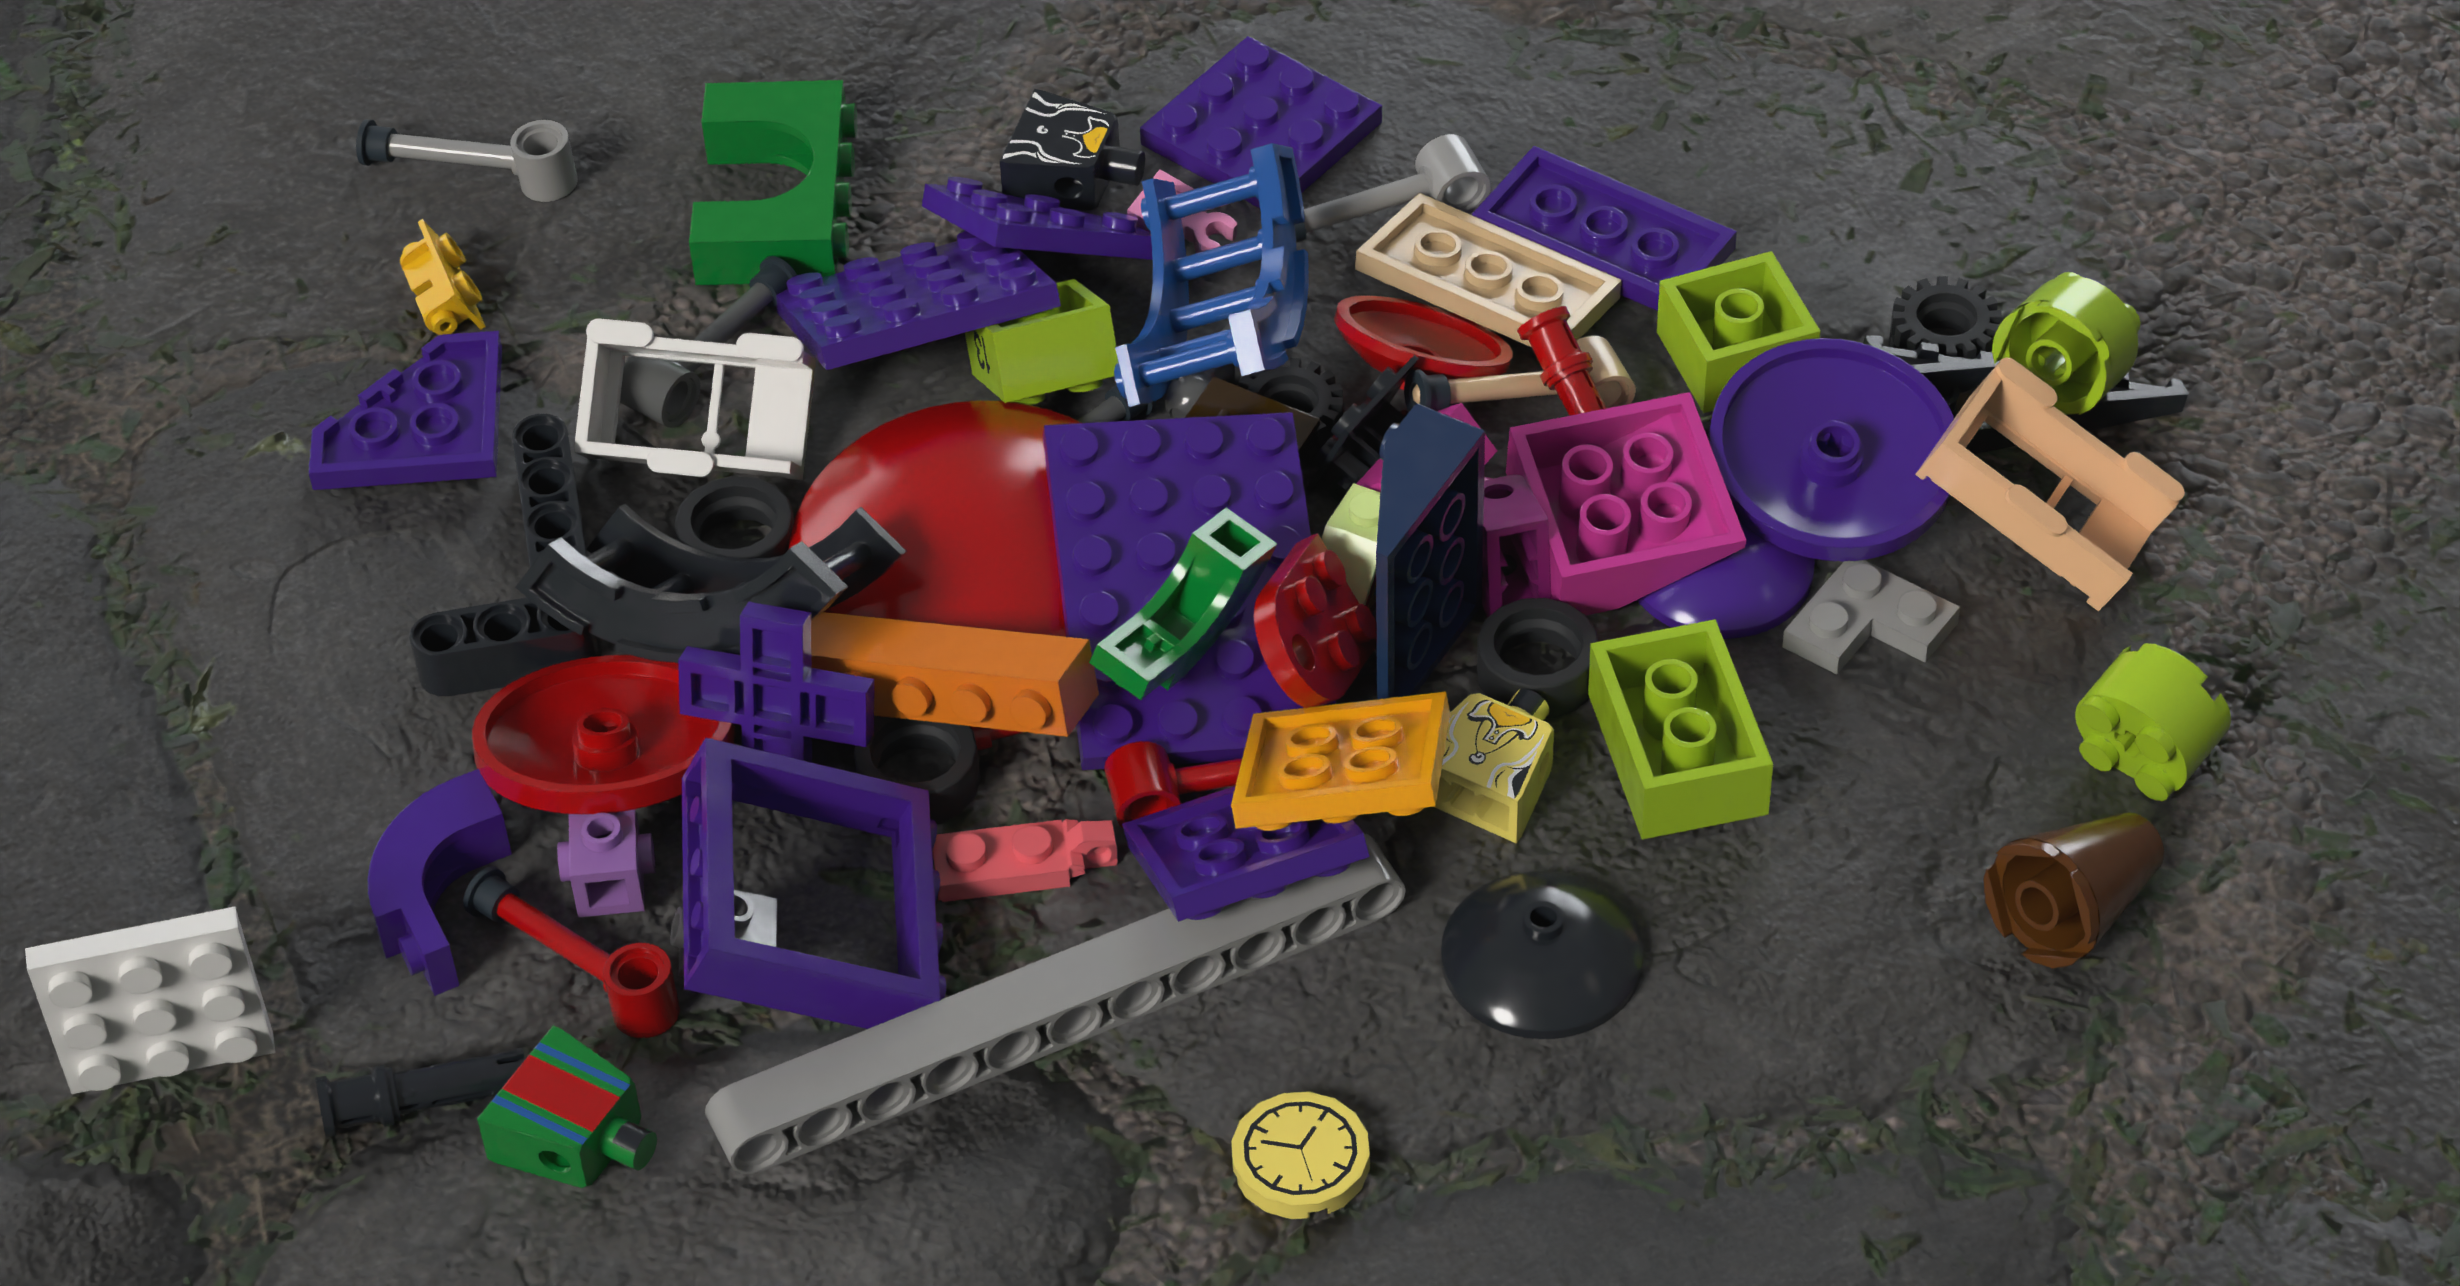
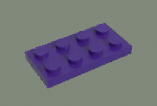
(1605, 224)

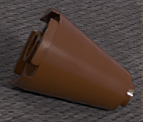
(2070, 884)

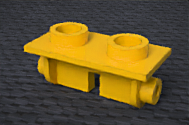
(442, 289)

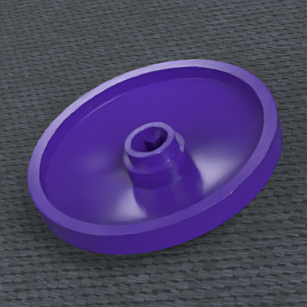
(1828, 447)

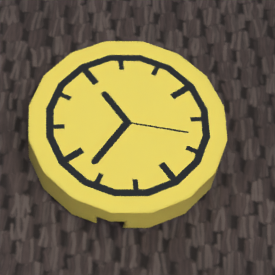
(1300, 1154)

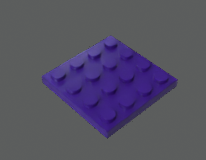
(912, 299)

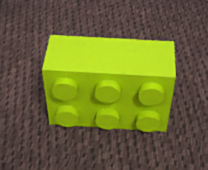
(1679, 729)

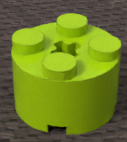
(2072, 339)
(2151, 719)

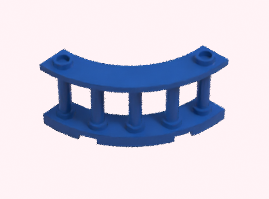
(1261, 317)

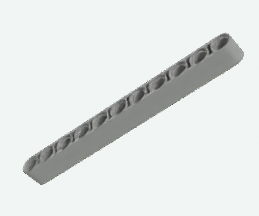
(1034, 1014)

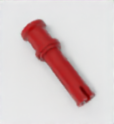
(1562, 360)

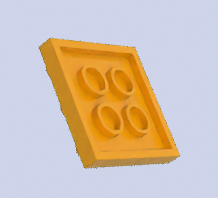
(1342, 761)

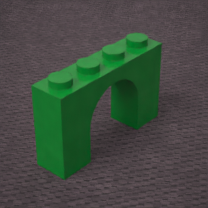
(789, 126)

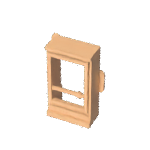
(2128, 491)

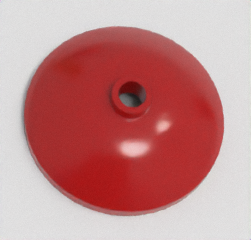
(1395, 329)

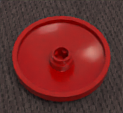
(591, 736)

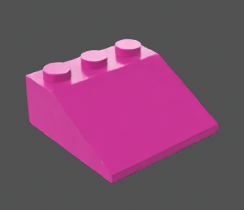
(1626, 499)

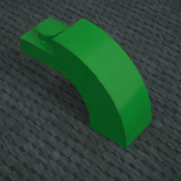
(1189, 608)

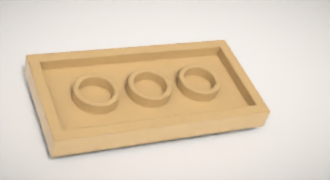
(1483, 270)

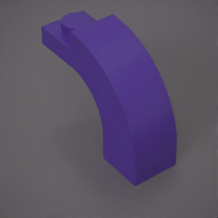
(418, 857)

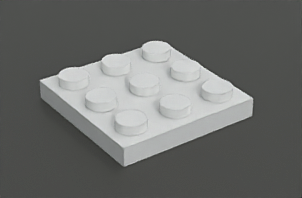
(151, 1000)

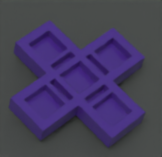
(775, 688)

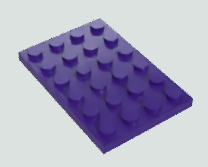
(1121, 520)

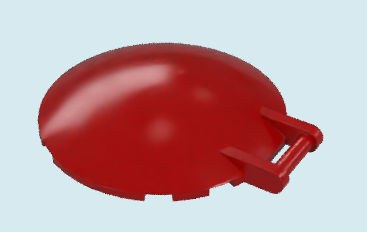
(967, 505)

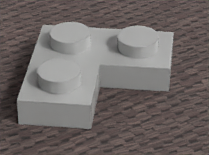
(1864, 603)

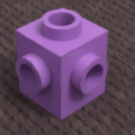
(606, 862)

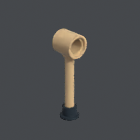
(1439, 392)

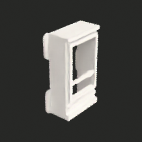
(777, 412)

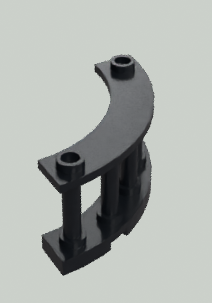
(692, 597)

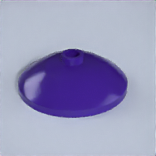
(1742, 591)

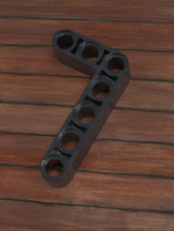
(508, 639)

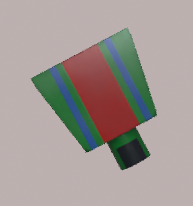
(566, 1115)

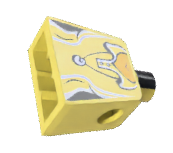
(1496, 762)

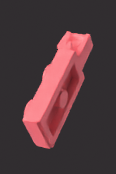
(1020, 857)

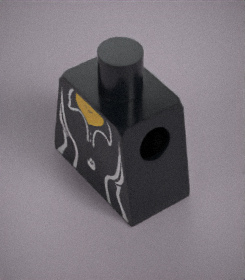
(1067, 153)

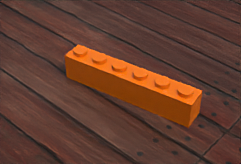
(961, 672)

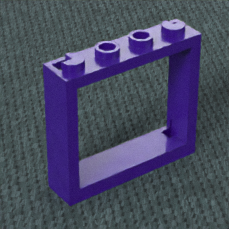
(786, 978)

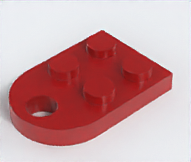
(1313, 626)

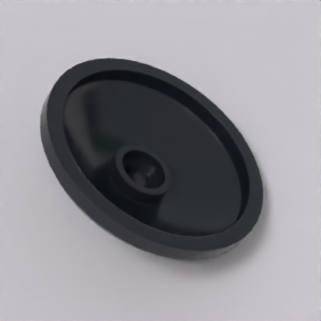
(1536, 977)

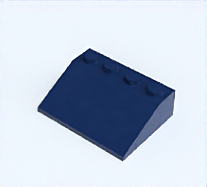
(1427, 545)

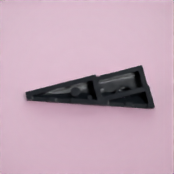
(1959, 377)

